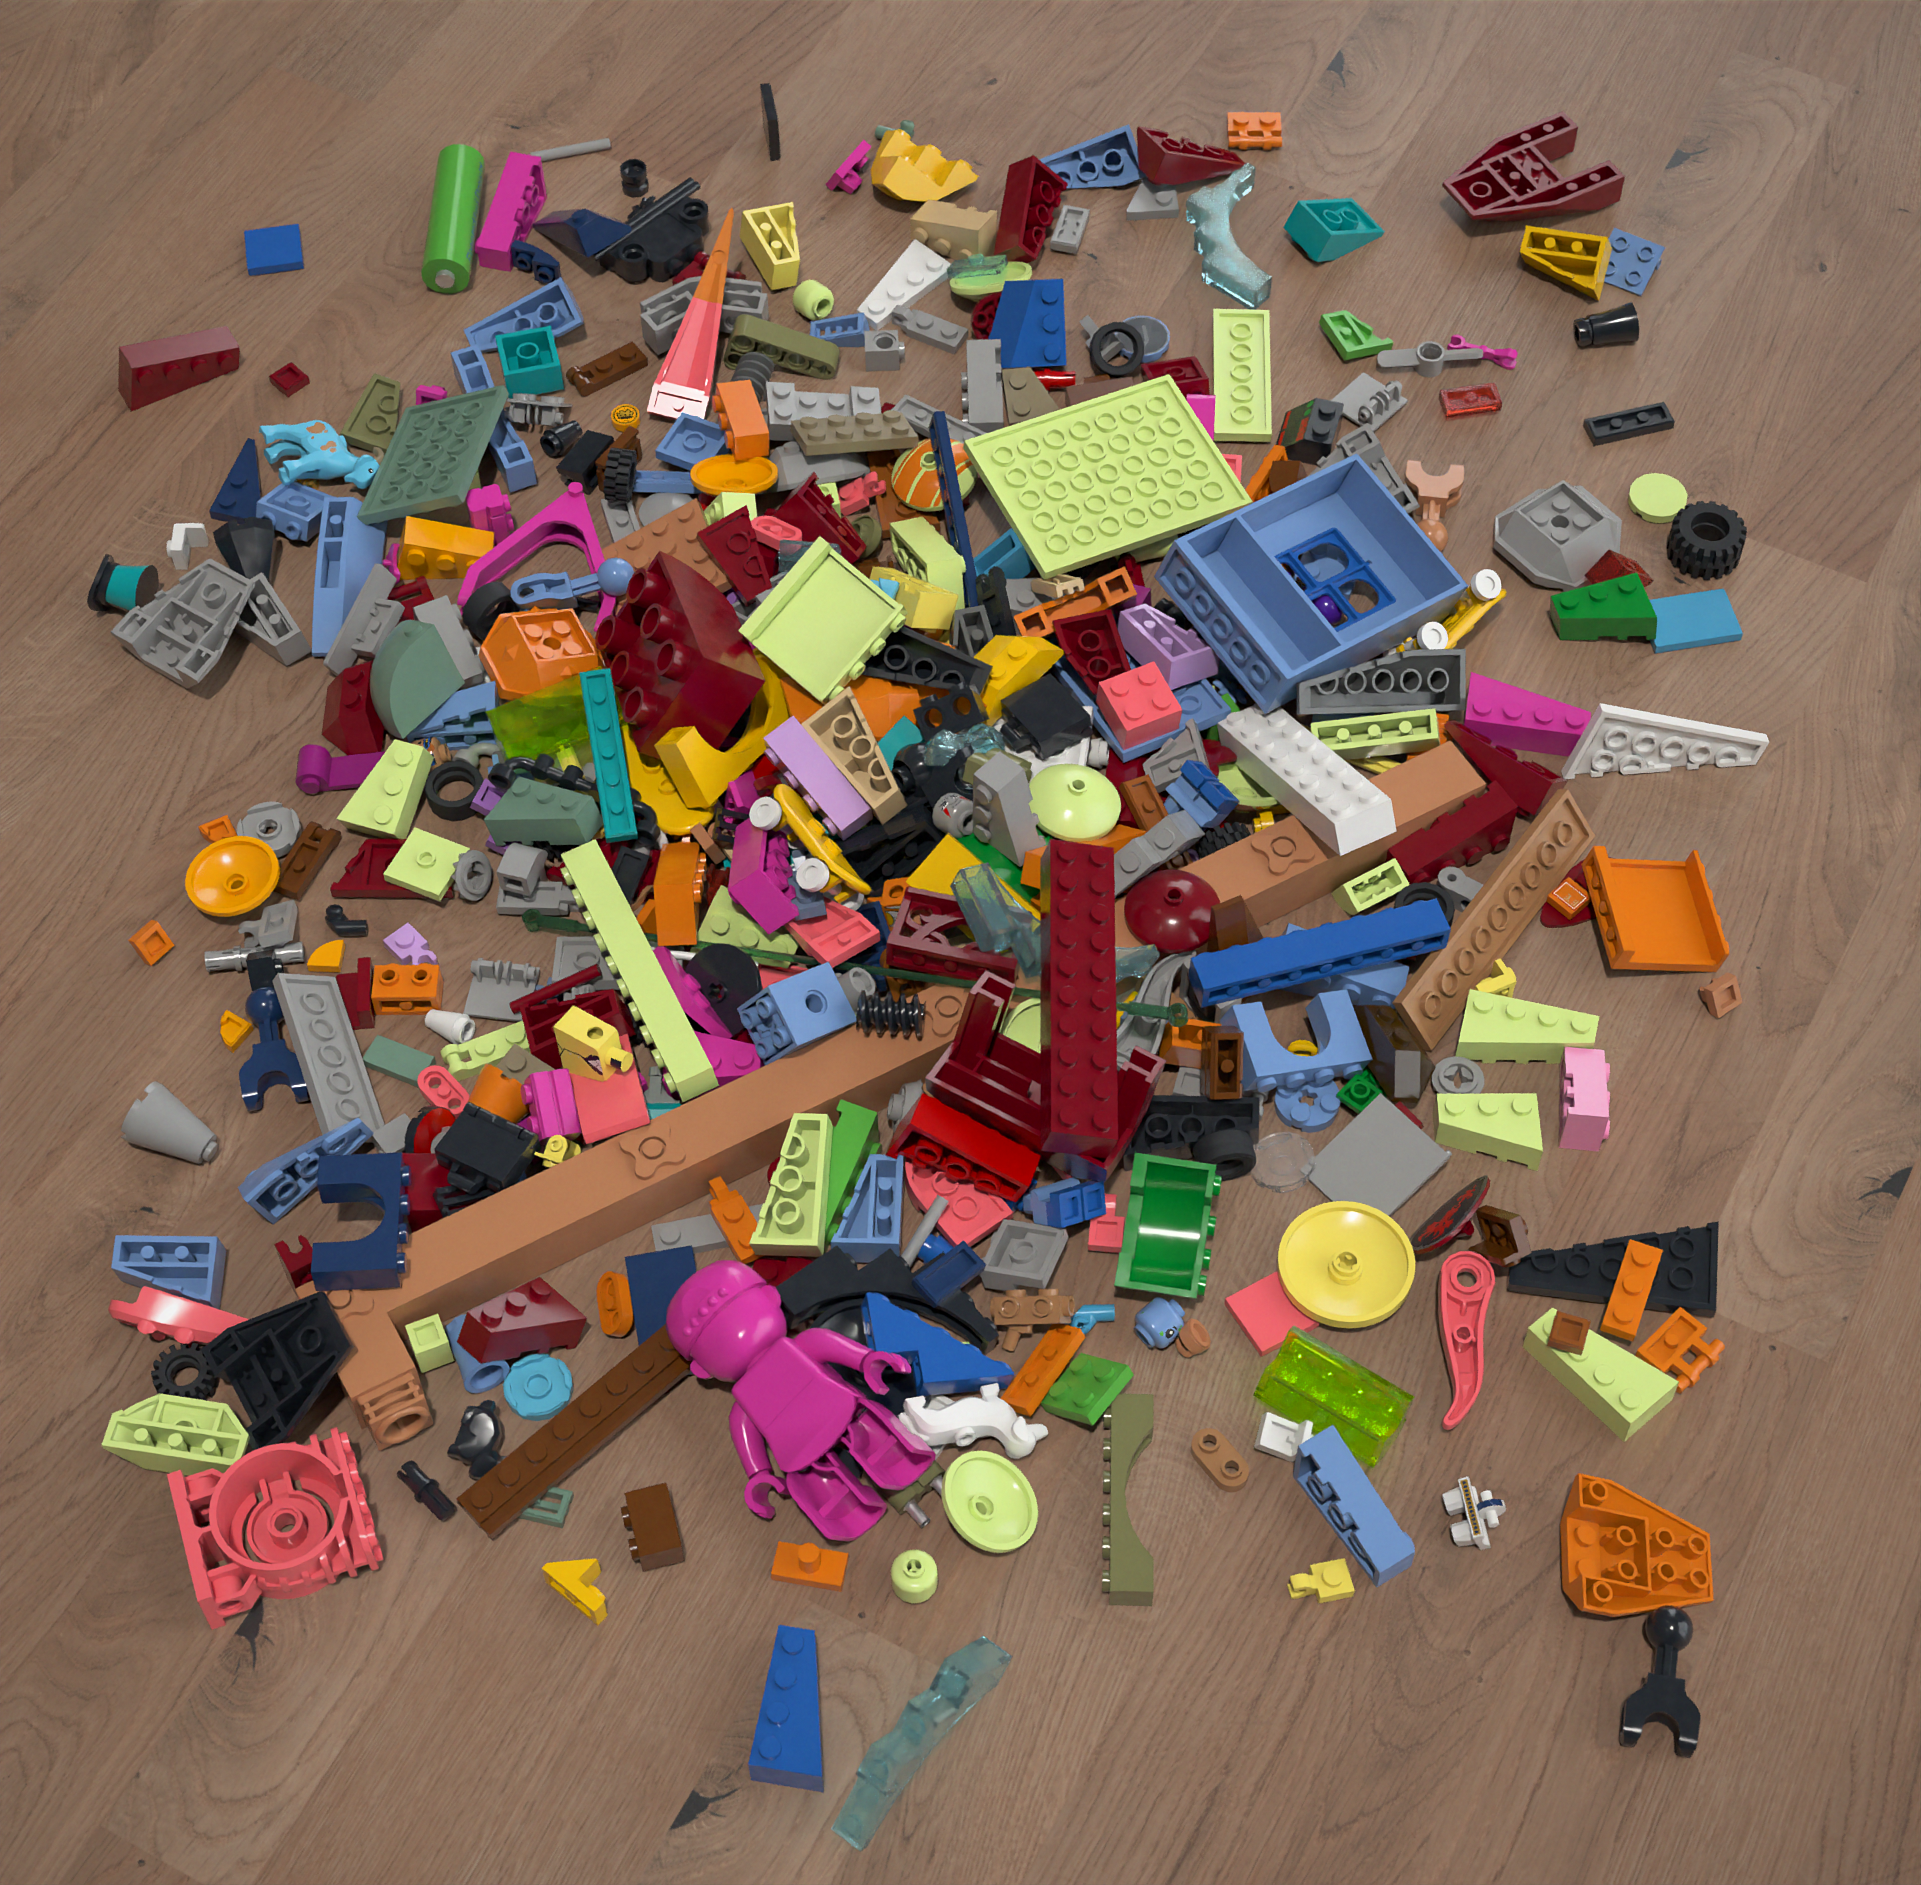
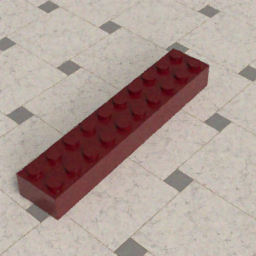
(1078, 1000)

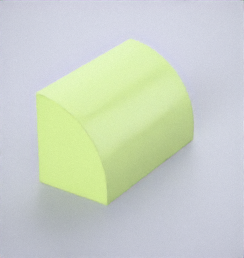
(1371, 887)

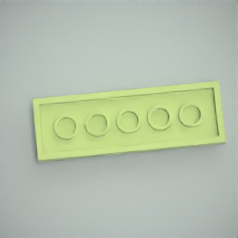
(1242, 375)

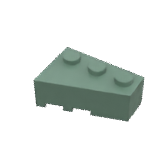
(543, 813)

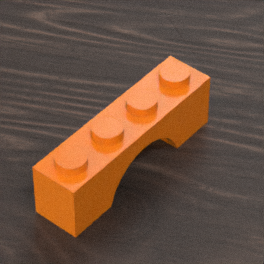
(1099, 595)

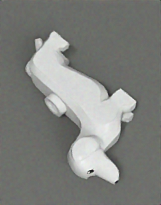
(971, 1419)

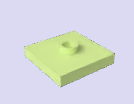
(425, 864)

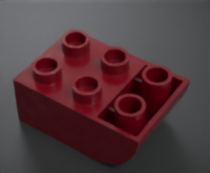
(677, 656)

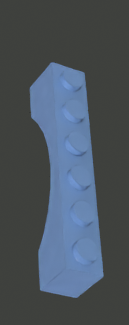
(505, 445)

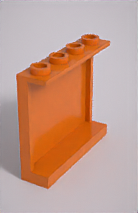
(1655, 913)

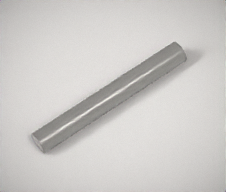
(571, 150)
(924, 1229)

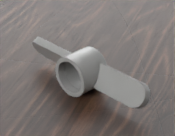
(1420, 357)

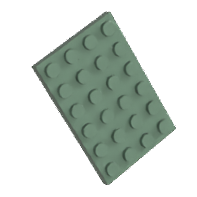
(433, 455)

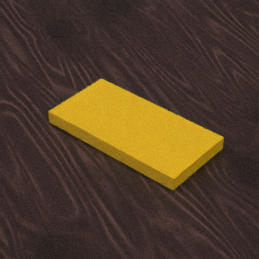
(942, 866)

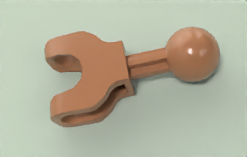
(1434, 497)

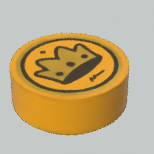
(625, 416)

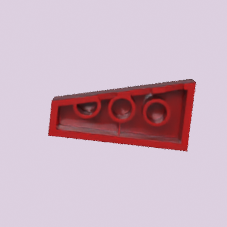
(963, 1149)

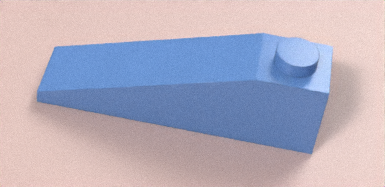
(1099, 162)
(544, 307)
(290, 1177)

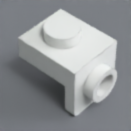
(183, 538)
(1282, 1436)

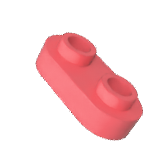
(772, 530)
(447, 1094)

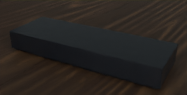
(1628, 423)

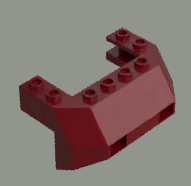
(1001, 1082)

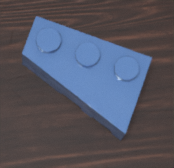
(461, 718)

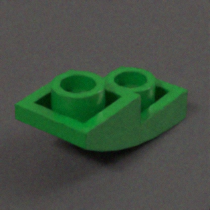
(1360, 1091)

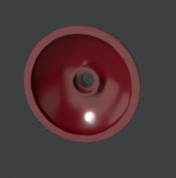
(1170, 923)

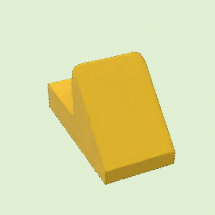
(574, 1581)

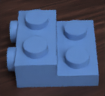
(691, 441)
(293, 510)

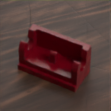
(296, 1265)

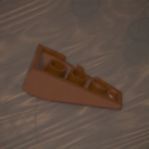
(1231, 925)

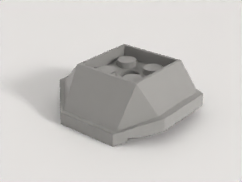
(1557, 535)

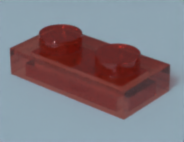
(1470, 400)

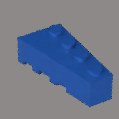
(788, 1725)

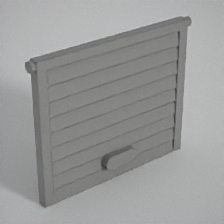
(1377, 1159)

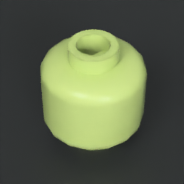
(813, 300)
(914, 1576)

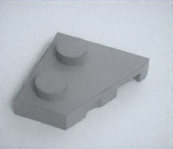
(1153, 202)
(1166, 764)

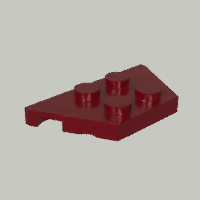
(366, 870)

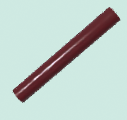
(557, 987)

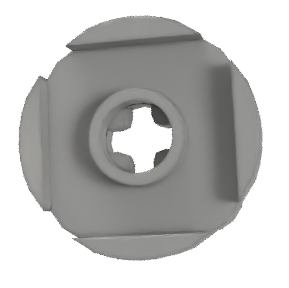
(281, 819)

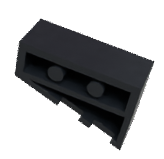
(891, 848)

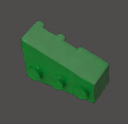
(1604, 609)

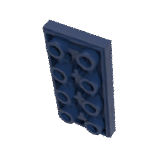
(653, 1283)

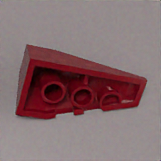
(1092, 646)
(1525, 782)

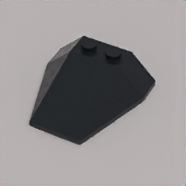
(280, 1364)

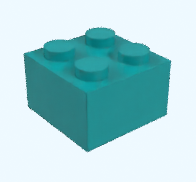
(529, 361)

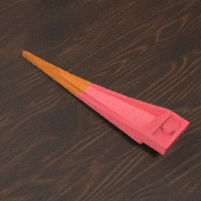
(689, 366)

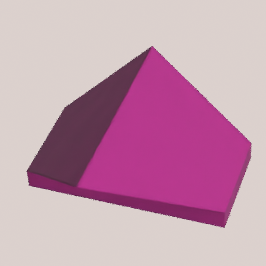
(740, 797)

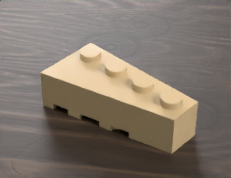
(850, 744)

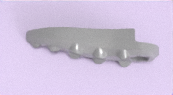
(1154, 990)

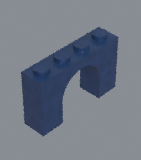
(377, 1258)

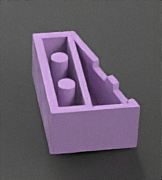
(1176, 652)

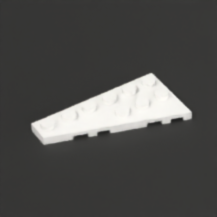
(1654, 742)

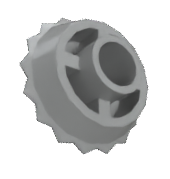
(902, 1102)

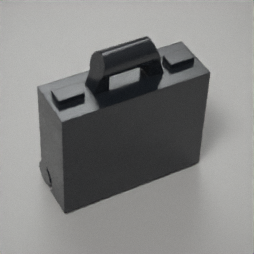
(1044, 718)
(485, 1150)

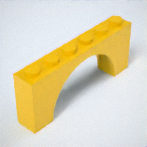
(703, 771)

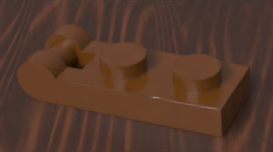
(607, 369)
(306, 859)

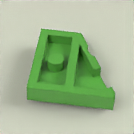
(1352, 336)

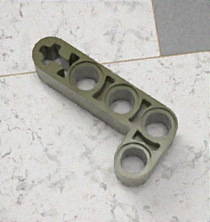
(782, 346)

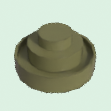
(869, 531)

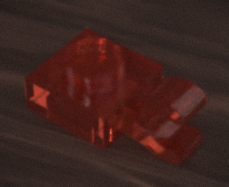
(716, 879)

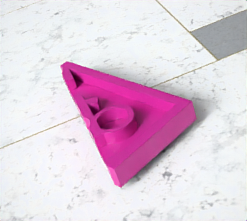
(688, 994)

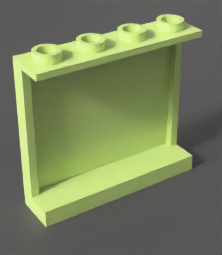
(823, 622)

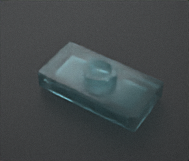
(977, 266)

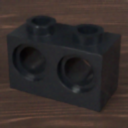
(953, 719)

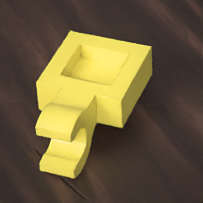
(1326, 1579)

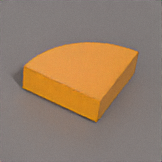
(327, 957)
(234, 1030)

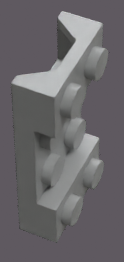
(787, 405)

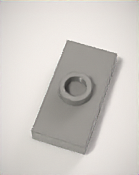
(1070, 229)

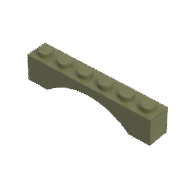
(1130, 1564)

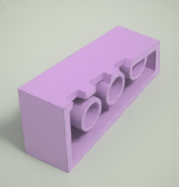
(816, 779)

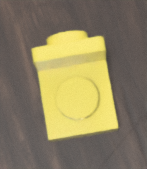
(1501, 981)

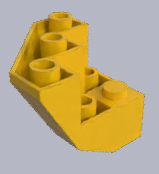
(916, 171)

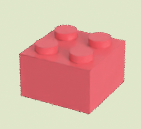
(1138, 705)

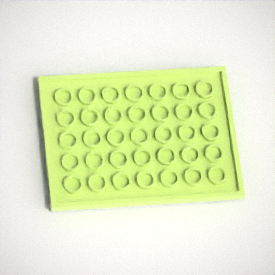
(1106, 476)

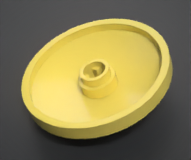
(1346, 1264)

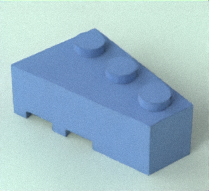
(875, 1212)
(173, 1264)

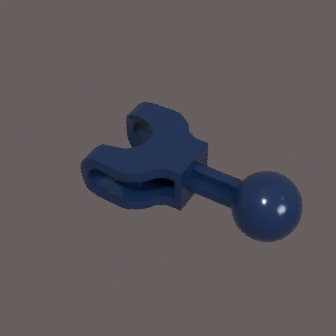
(271, 1058)

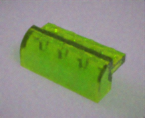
(543, 720)
(1331, 1389)

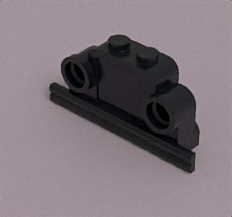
(662, 237)

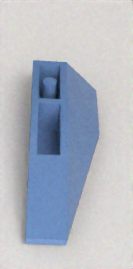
(343, 564)

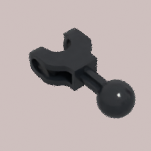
(944, 780)
(1663, 1694)

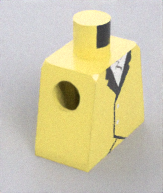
(590, 1046)

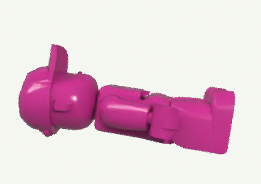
(792, 1397)

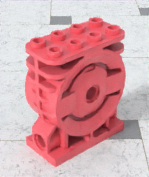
(291, 1561)

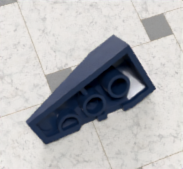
(582, 229)

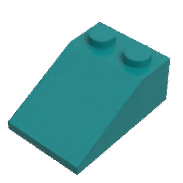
(1331, 227)

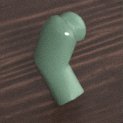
(905, 125)

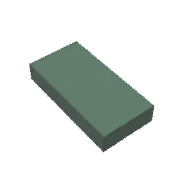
(397, 1060)

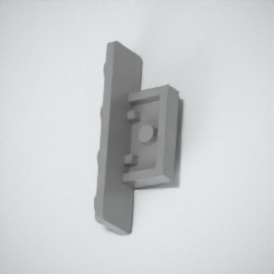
(367, 622)

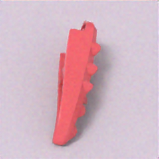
(173, 1317)
(1462, 1328)

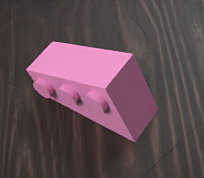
(1583, 1099)

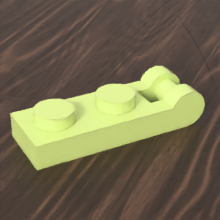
(483, 1050)

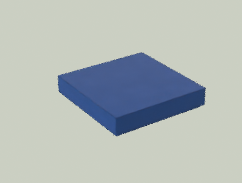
(273, 249)

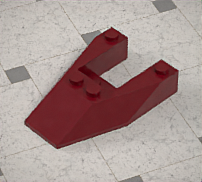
(1518, 183)

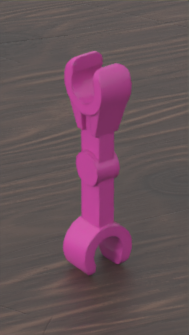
(1502, 357)

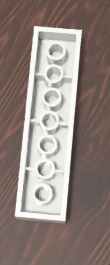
(1308, 778)

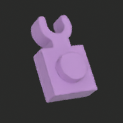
(409, 946)

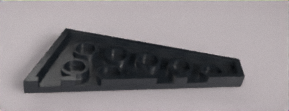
(1589, 1272)

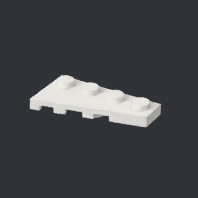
(906, 282)

